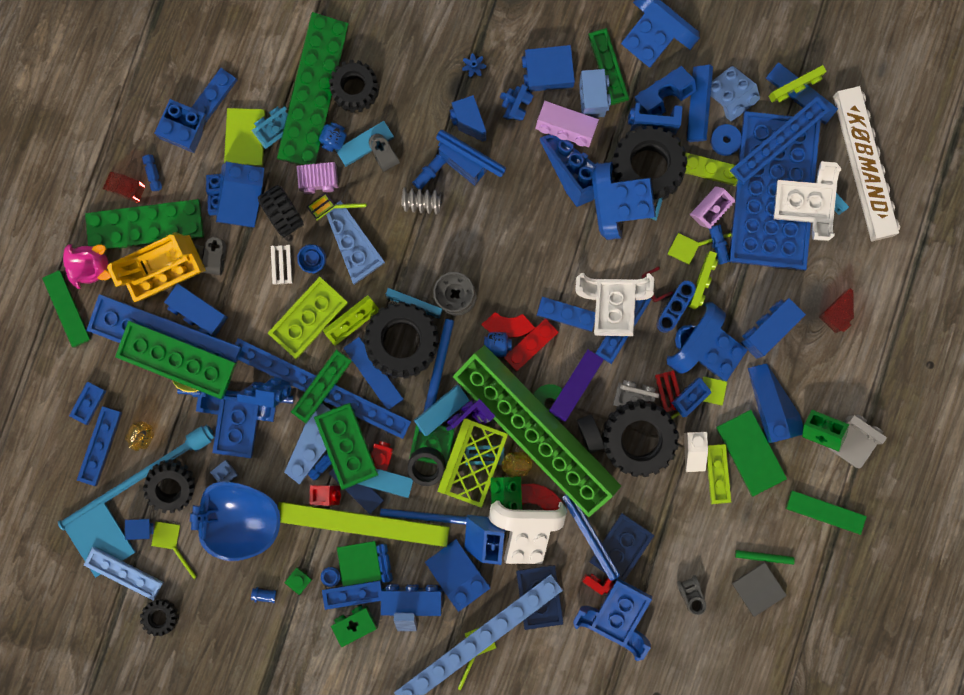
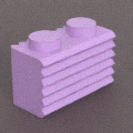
(317, 177)
(712, 207)

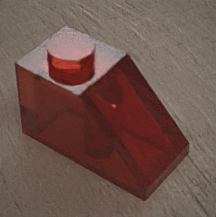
(124, 186)
(840, 312)

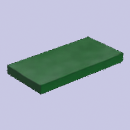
(346, 446)
(751, 453)

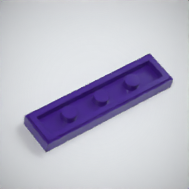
(576, 385)

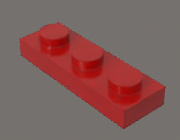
(531, 345)

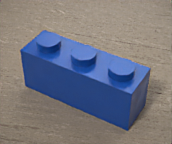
(195, 310)

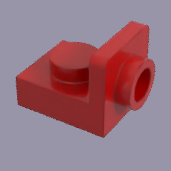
(382, 455)
(325, 495)
(593, 582)

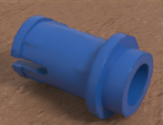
(263, 595)

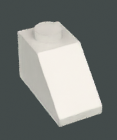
(695, 451)

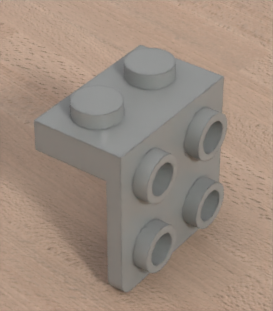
(629, 391)
(859, 441)

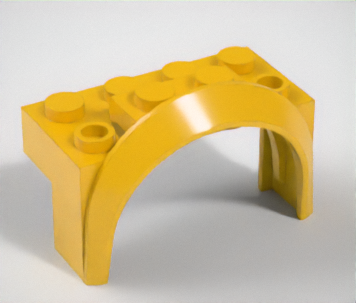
(166, 262)

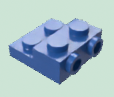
(265, 394)

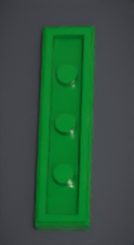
(607, 60)
(66, 308)
(321, 386)
(825, 512)

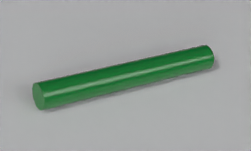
(764, 557)

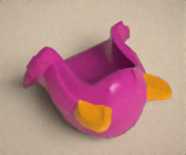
(85, 264)

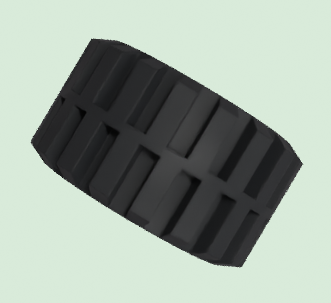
(348, 72)
(280, 211)
(169, 501)

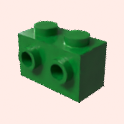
(507, 491)

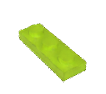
(798, 85)
(710, 169)
(703, 280)
(351, 320)
(718, 474)

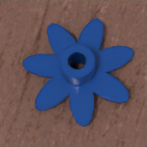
(476, 68)

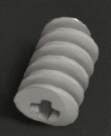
(421, 201)

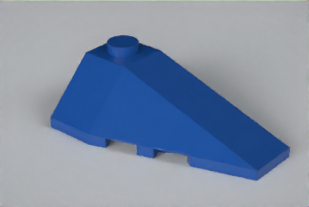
(776, 410)

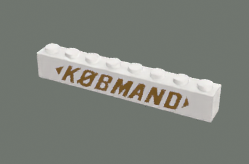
(866, 163)

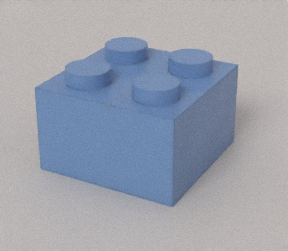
(593, 93)

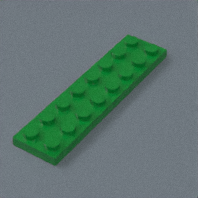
(311, 90)

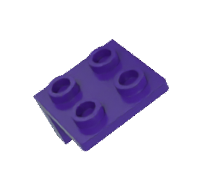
(480, 414)

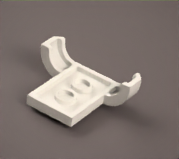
(810, 201)
(614, 302)
(527, 530)

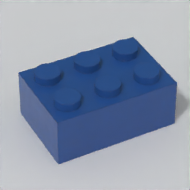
(772, 327)
(411, 600)

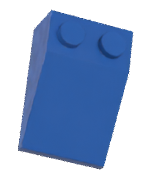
(239, 194)
(457, 575)

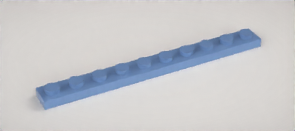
(482, 638)

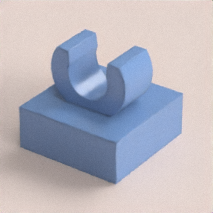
(224, 472)

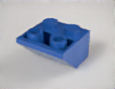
(181, 126)
(484, 540)

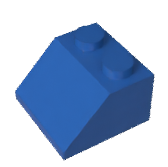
(468, 118)

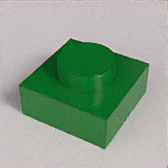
(298, 581)

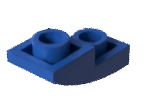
(212, 190)

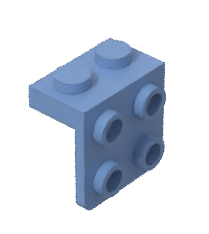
(734, 92)

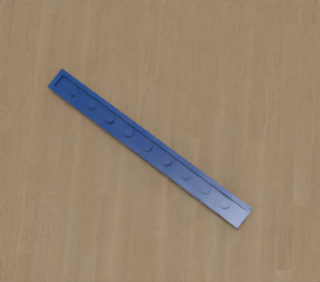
(337, 397)

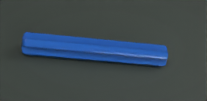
(471, 153)

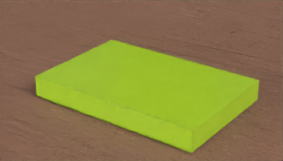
(240, 141)

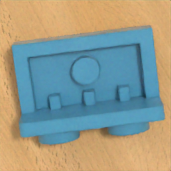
(271, 129)

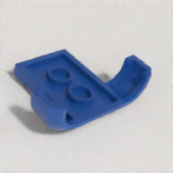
(657, 30)
(620, 200)
(709, 346)
(235, 423)
(619, 618)

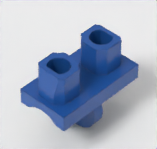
(514, 100)

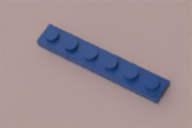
(779, 140)

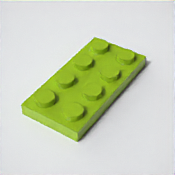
(308, 318)

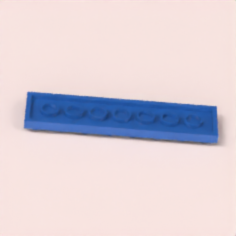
(112, 316)

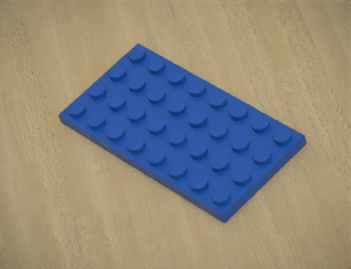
(755, 234)

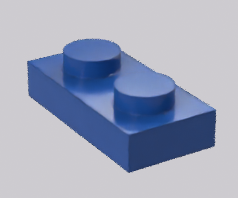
(691, 397)
(87, 403)

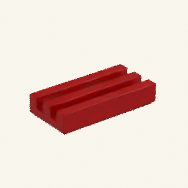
(665, 375)

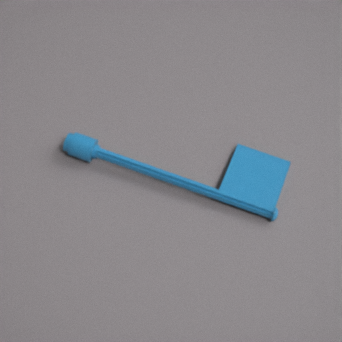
(96, 525)

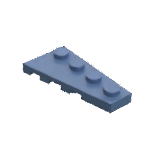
(355, 247)
(307, 450)

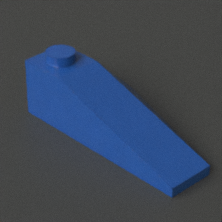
(571, 168)

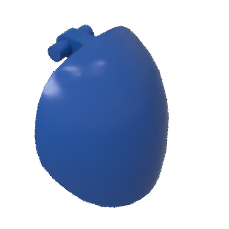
(235, 521)

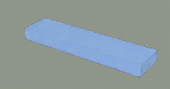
(123, 573)

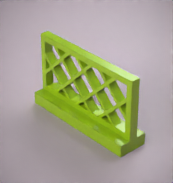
(456, 458)

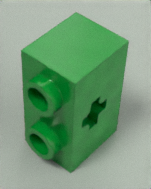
(825, 430)
(365, 625)

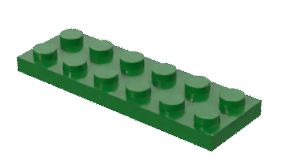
(144, 224)
(175, 359)

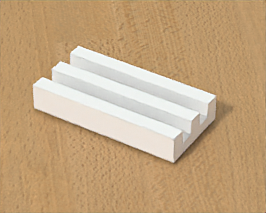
(280, 248)

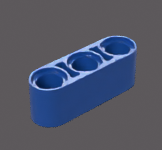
(680, 298)

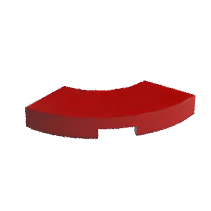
(512, 327)
(540, 495)

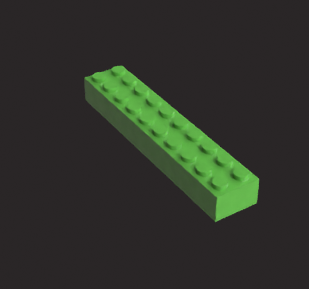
(537, 431)

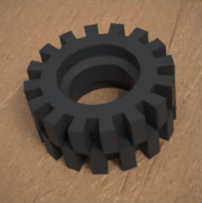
(168, 609)

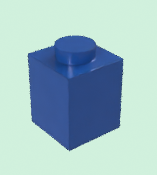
(138, 529)

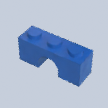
(676, 83)

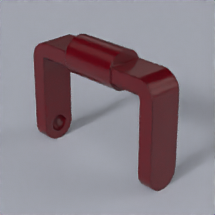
(654, 299)

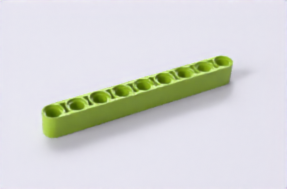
(363, 524)

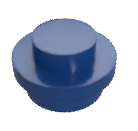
(330, 576)

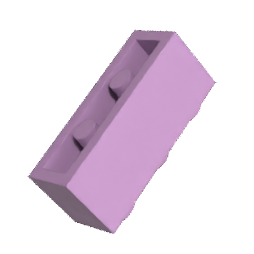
(566, 124)

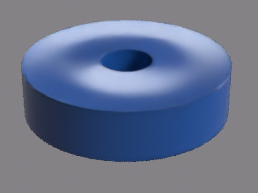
(720, 146)

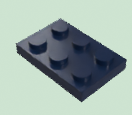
(624, 545)
(550, 613)

